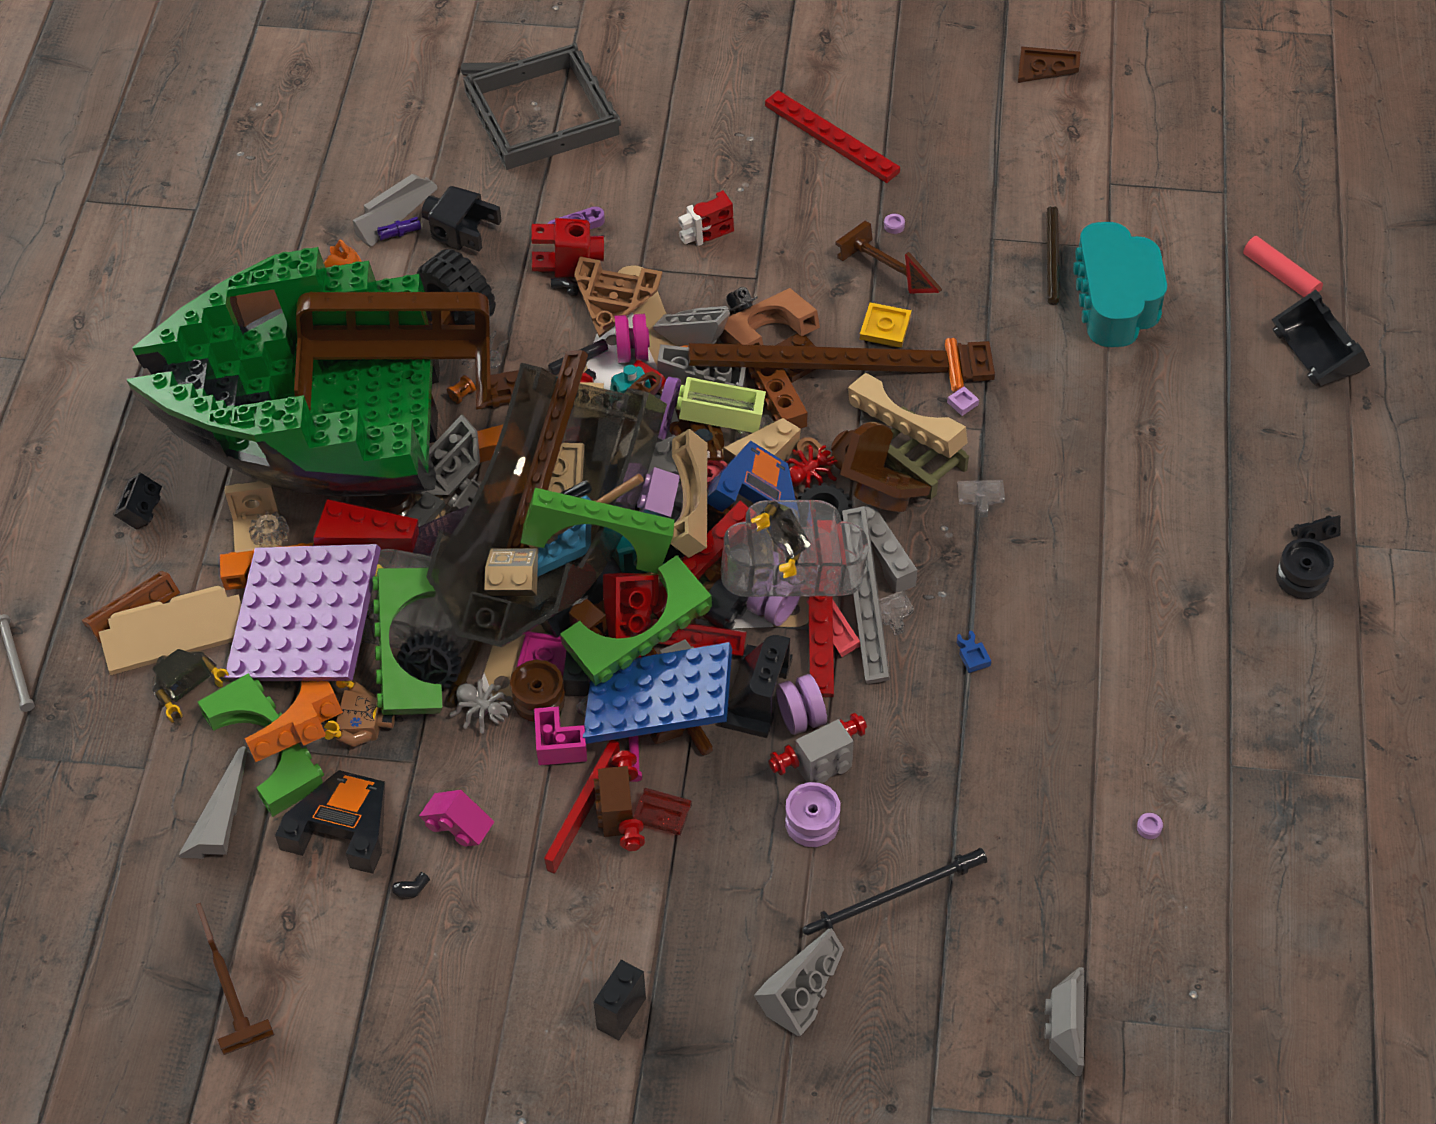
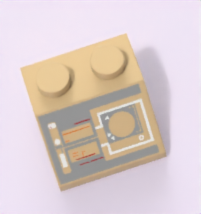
(512, 572)

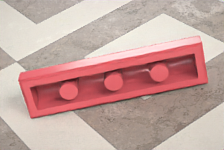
(1281, 267)

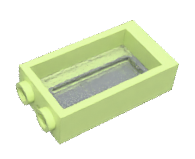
(721, 404)

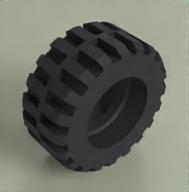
(454, 273)

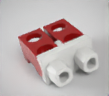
(707, 220)

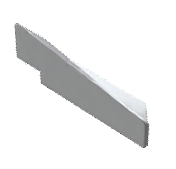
(392, 206)

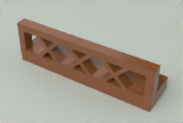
(155, 589)

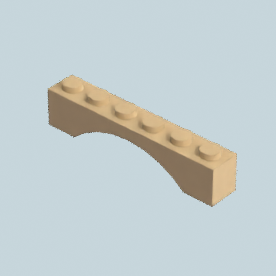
(940, 434)
(690, 458)

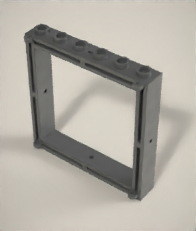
(552, 143)

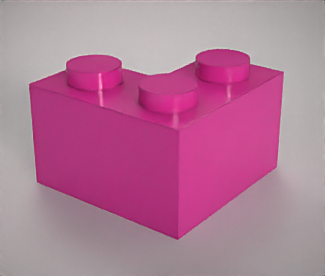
(557, 743)
(459, 815)

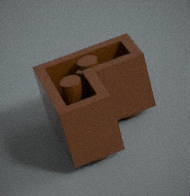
(590, 615)

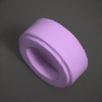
(894, 223)
(1149, 825)

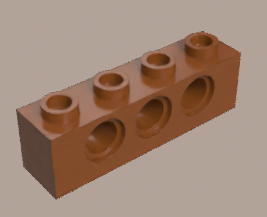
(780, 395)

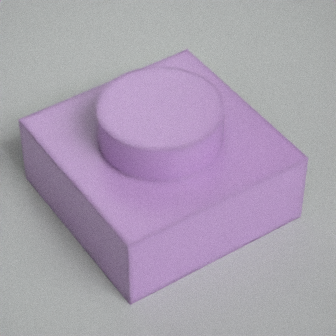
(963, 401)

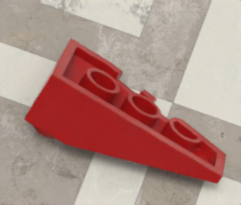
(629, 602)

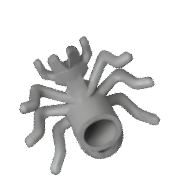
(479, 705)

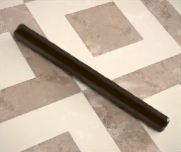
(1053, 288)

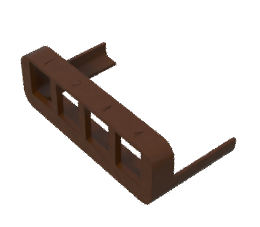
(392, 340)

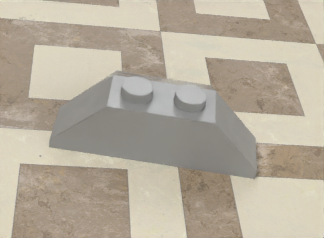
(693, 325)
(454, 456)
(1067, 1021)

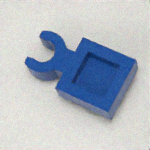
(973, 655)

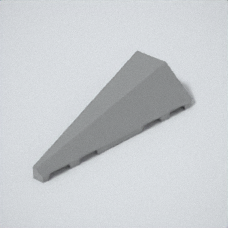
(214, 826)

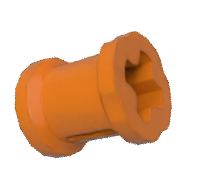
(461, 389)

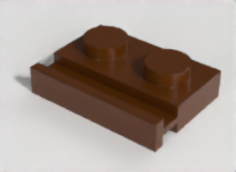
(976, 361)

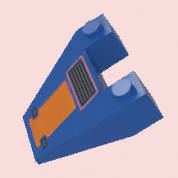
(752, 474)

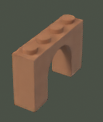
(782, 308)

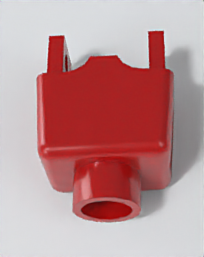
(571, 242)

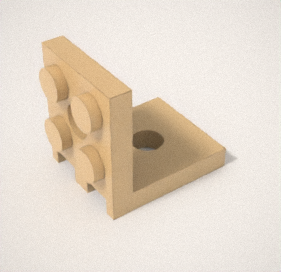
(244, 510)

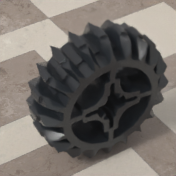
(410, 659)

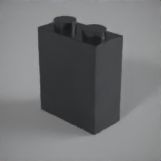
(619, 999)

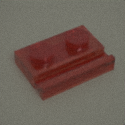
(662, 811)

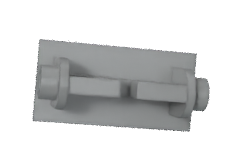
(469, 489)

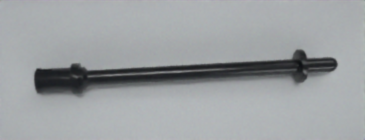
(960, 864)

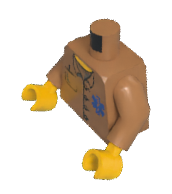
(360, 716)

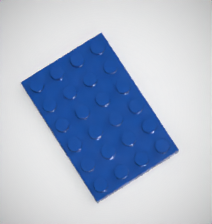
(661, 694)

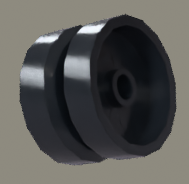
(1304, 568)

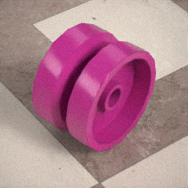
(632, 338)

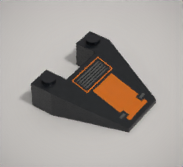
(341, 807)

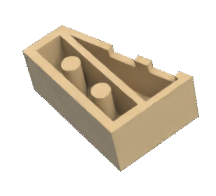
(776, 438)

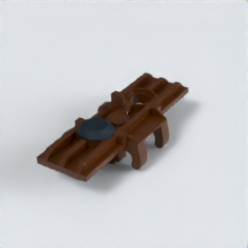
(709, 433)

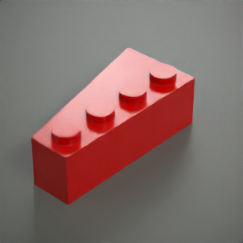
(359, 525)

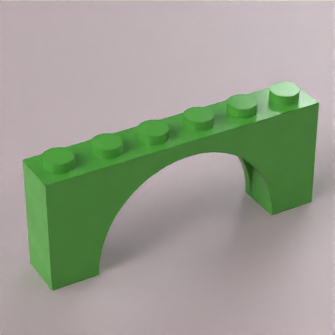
(555, 511)
(604, 656)
(399, 690)
(245, 703)

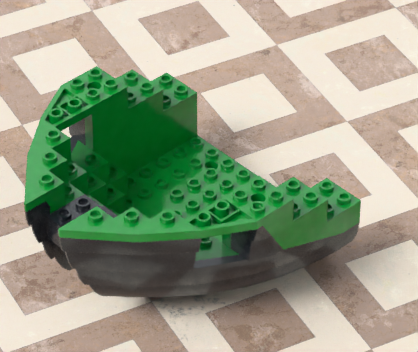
(234, 386)

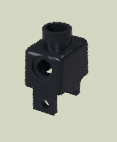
(457, 216)

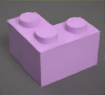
(658, 493)

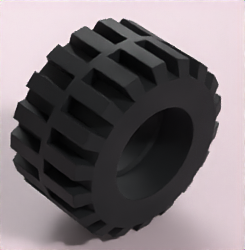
(828, 494)

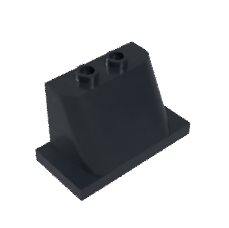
(754, 685)

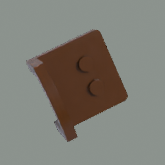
(876, 483)

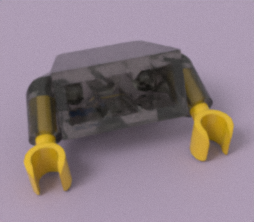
(784, 532)
(180, 674)

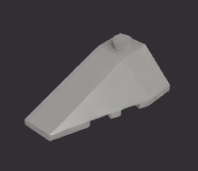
(796, 988)

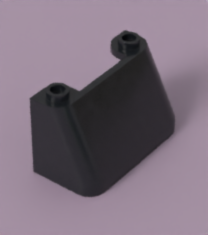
(1319, 340)

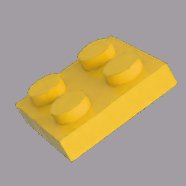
(885, 325)

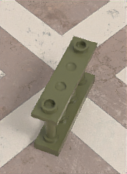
(900, 463)

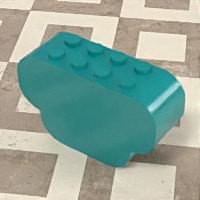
(1118, 283)

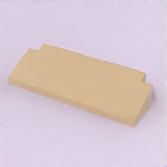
(158, 629)

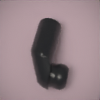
(565, 283)
(410, 889)

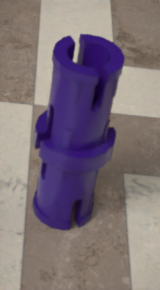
(398, 228)

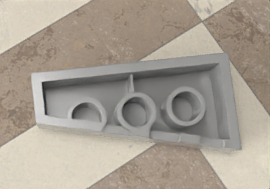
(674, 363)

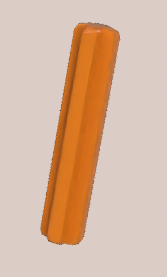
(955, 371)

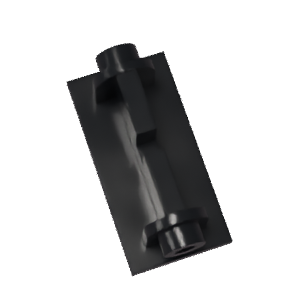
(739, 300)
(1319, 530)

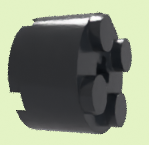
(724, 607)

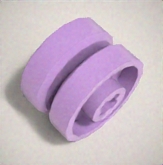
(775, 608)
(801, 704)
(812, 814)

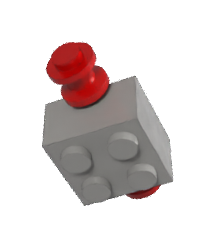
(821, 752)

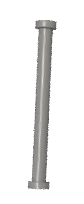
(26, 703)

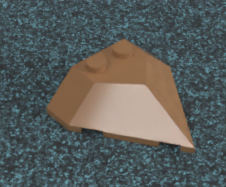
(613, 292)

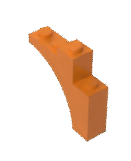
(299, 723)

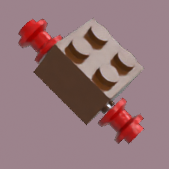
(614, 801)

